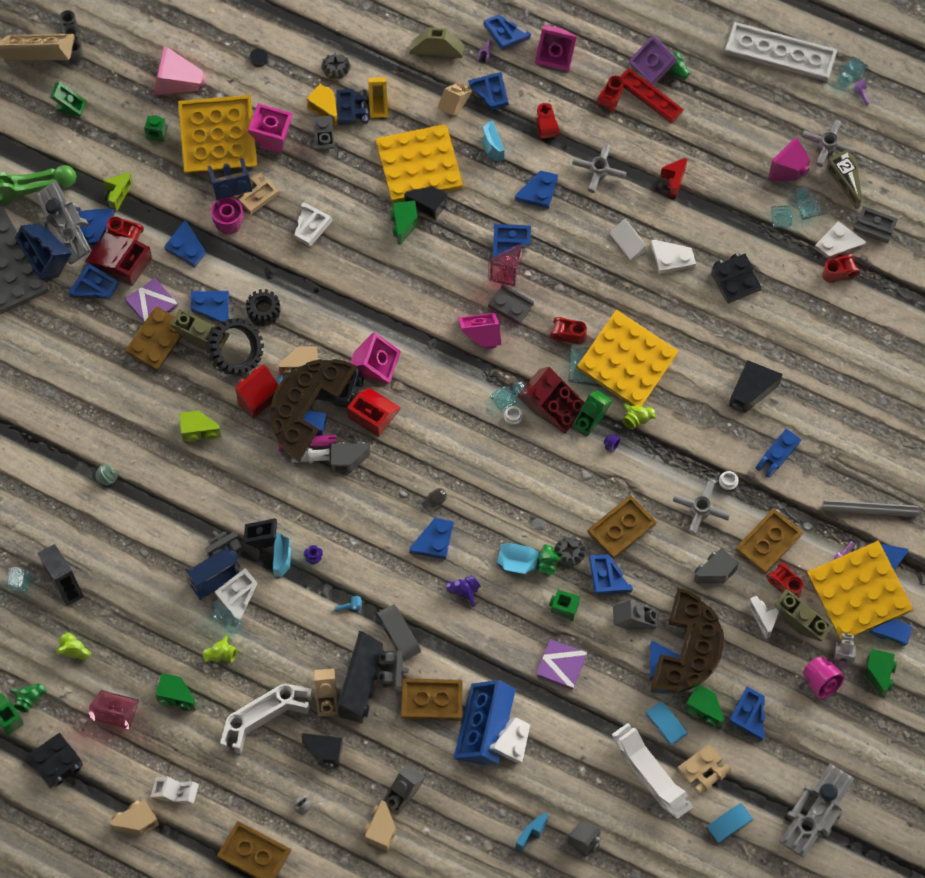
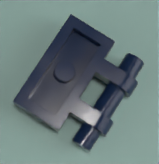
(346, 106)

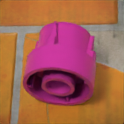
(227, 215)
(823, 677)

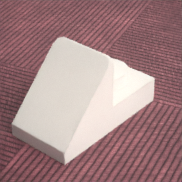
(764, 619)

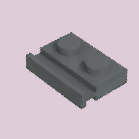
(875, 224)
(511, 304)

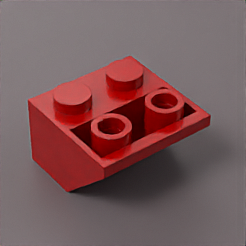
(256, 391)
(372, 411)

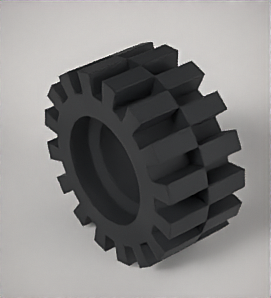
(263, 297)

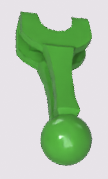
(16, 186)

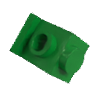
(156, 124)
(564, 598)

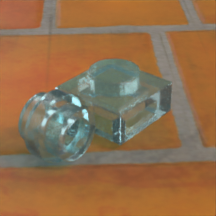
(852, 70)
(807, 206)
(504, 397)
(221, 612)

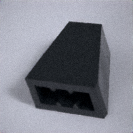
(753, 386)
(60, 574)

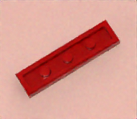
(651, 96)

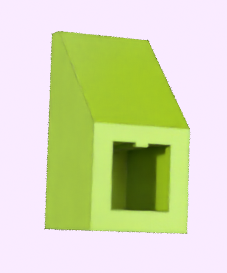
(198, 426)

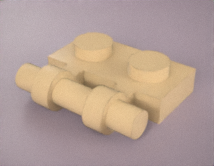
(260, 195)
(701, 763)

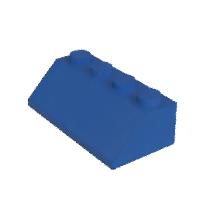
(483, 720)

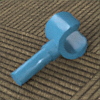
(356, 604)

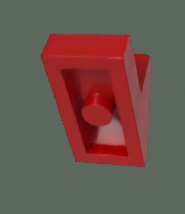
(674, 173)

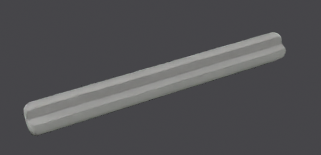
(870, 508)

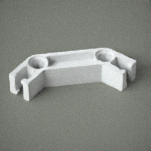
(263, 710)
(650, 771)

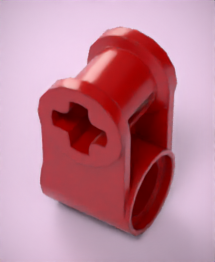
(610, 96)
(546, 121)
(126, 228)
(843, 269)
(567, 331)
(783, 578)

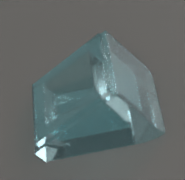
(781, 216)
(18, 579)

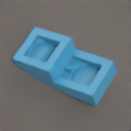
(667, 723)
(730, 822)
(534, 828)

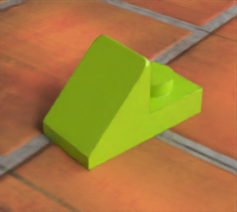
(118, 188)

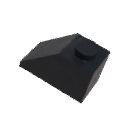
(428, 200)
(261, 533)
(324, 749)

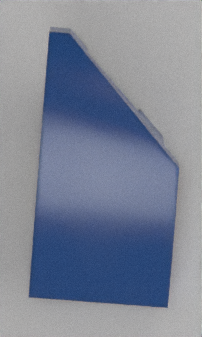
(893, 630)

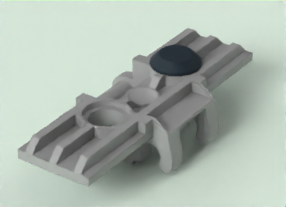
(67, 218)
(823, 813)

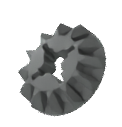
(342, 69)
(578, 554)

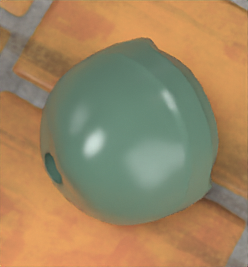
(106, 474)

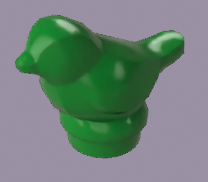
(679, 68)
(548, 560)
(27, 696)

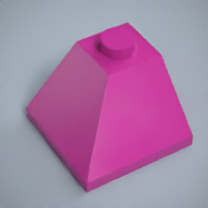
(555, 48)
(270, 127)
(790, 163)
(482, 329)
(376, 358)

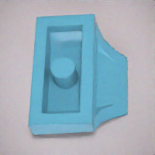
(492, 142)
(282, 555)
(517, 558)

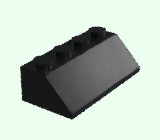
(360, 678)

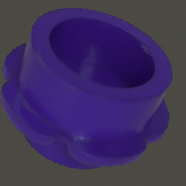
(612, 442)
(310, 558)

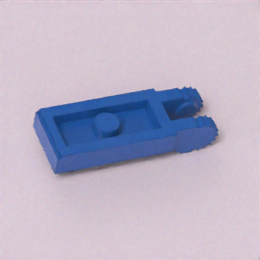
(779, 452)

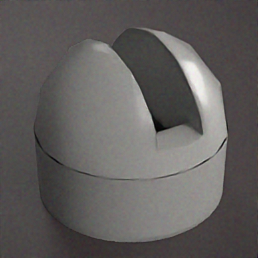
(305, 807)

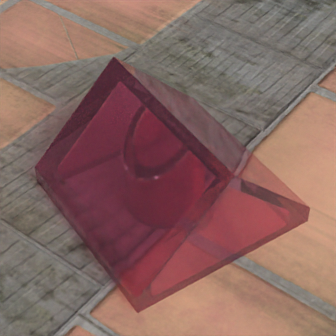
(506, 266)
(113, 709)

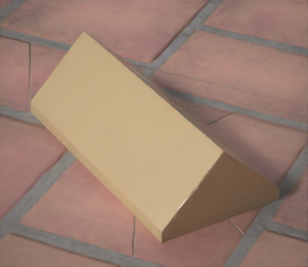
(36, 47)

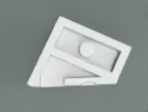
(311, 224)
(838, 241)
(672, 256)
(237, 593)
(512, 740)

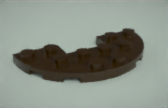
(296, 396)
(700, 649)

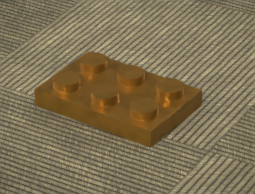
(154, 339)
(622, 527)
(769, 541)
(431, 699)
(253, 852)

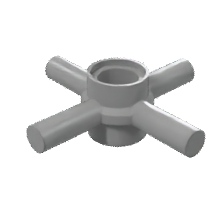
(830, 137)
(599, 174)
(698, 513)

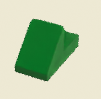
(67, 100)

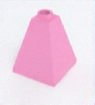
(177, 75)

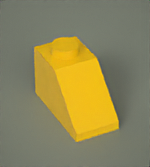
(378, 97)
(323, 103)

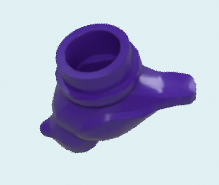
(464, 588)

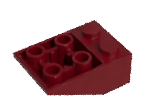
(120, 257)
(552, 399)

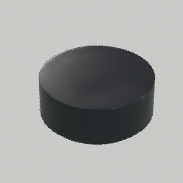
(258, 57)

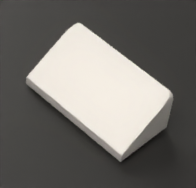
(628, 240)

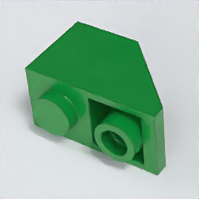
(405, 219)
(592, 412)
(879, 670)
(174, 692)
(705, 705)
(9, 717)

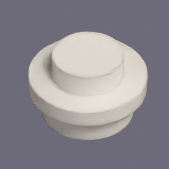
(513, 415)
(728, 480)

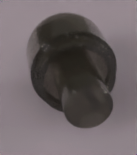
(435, 498)

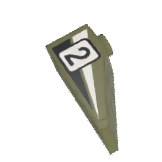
(845, 172)

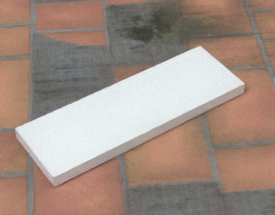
(780, 51)

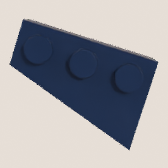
(43, 250)

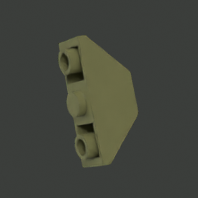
(437, 43)
(195, 330)
(802, 617)

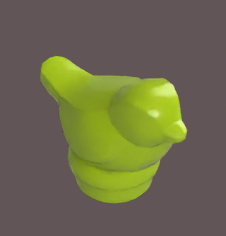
(637, 415)
(72, 647)
(221, 652)

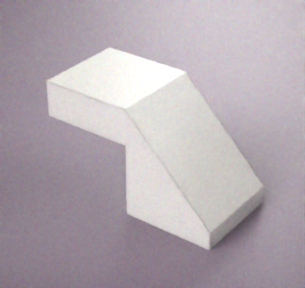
(174, 791)

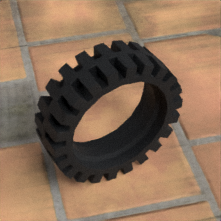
(255, 344)

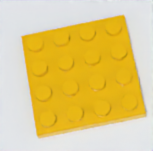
(216, 133)
(419, 161)
(627, 359)
(860, 590)

